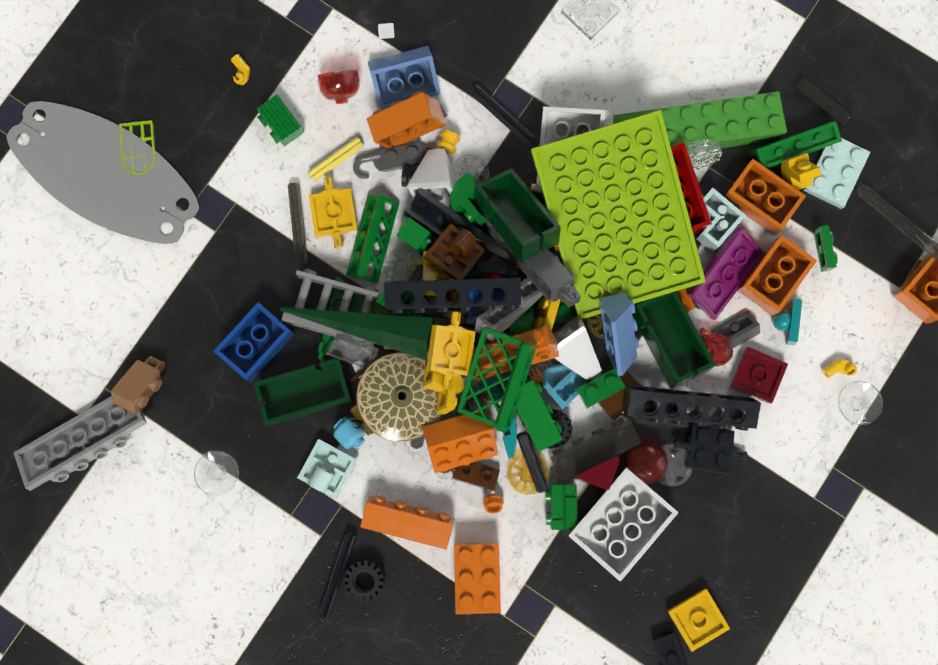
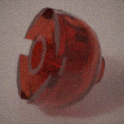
(339, 85)
(647, 462)

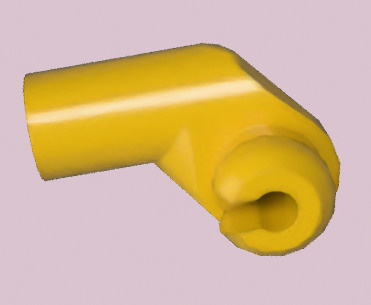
(243, 71)
(840, 366)

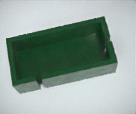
(517, 214)
(673, 339)
(303, 392)

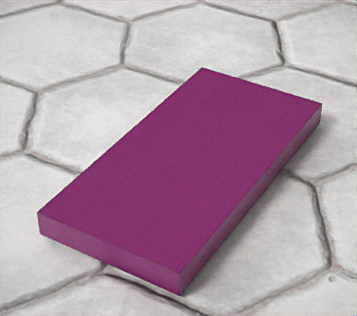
(726, 272)

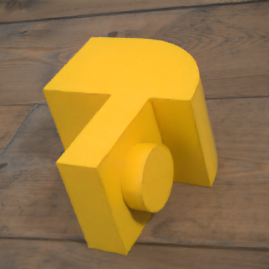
(799, 171)
(446, 397)

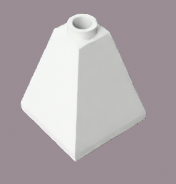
(434, 176)
(577, 350)

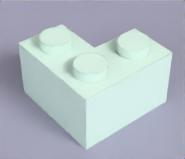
(723, 217)

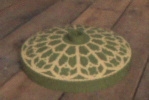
(379, 400)

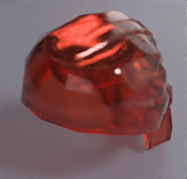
(718, 347)

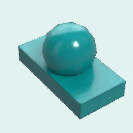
(789, 321)

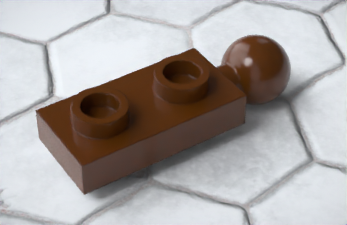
(476, 475)

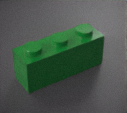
(536, 417)

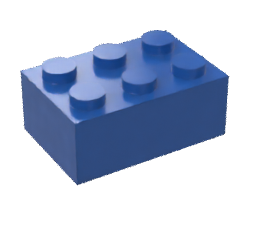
(254, 342)

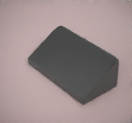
(739, 329)

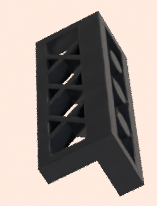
(432, 220)

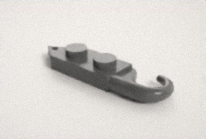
(392, 158)

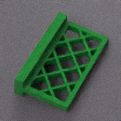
(515, 384)

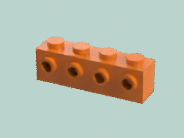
(545, 350)
(407, 522)

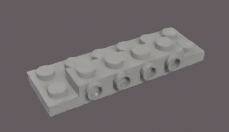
(77, 443)

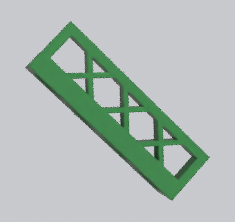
(797, 144)
(367, 232)

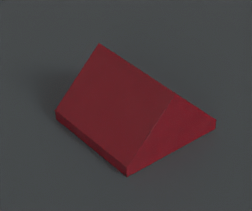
(600, 474)

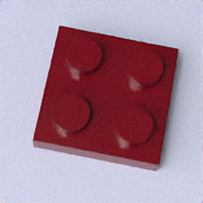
(759, 375)

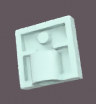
(327, 469)

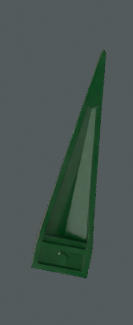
(396, 331)

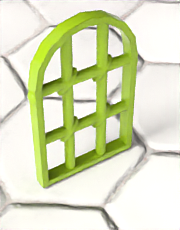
(142, 137)

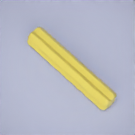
(335, 159)

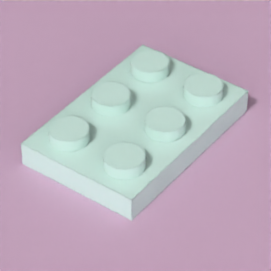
(839, 169)

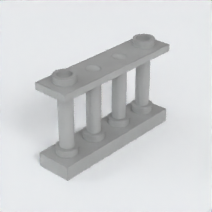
(310, 276)

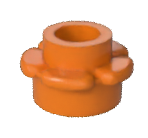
(493, 503)

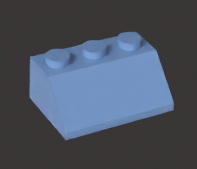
(403, 75)
(619, 331)

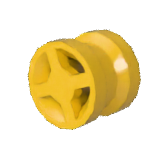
(448, 141)

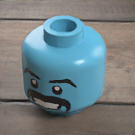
(349, 432)

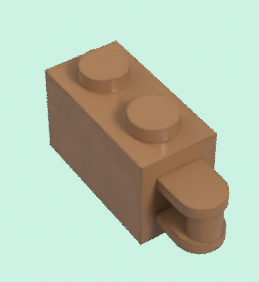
(138, 384)

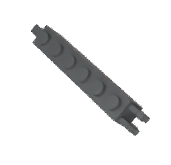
(544, 271)

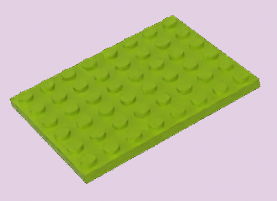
(619, 212)

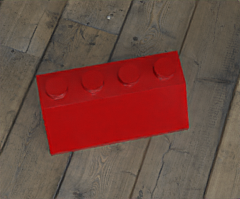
(691, 190)

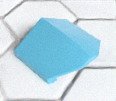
(562, 383)

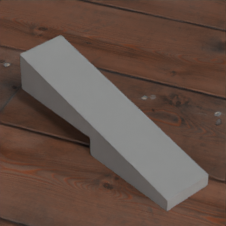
(501, 319)

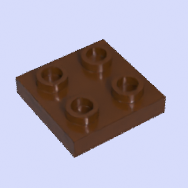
(455, 252)

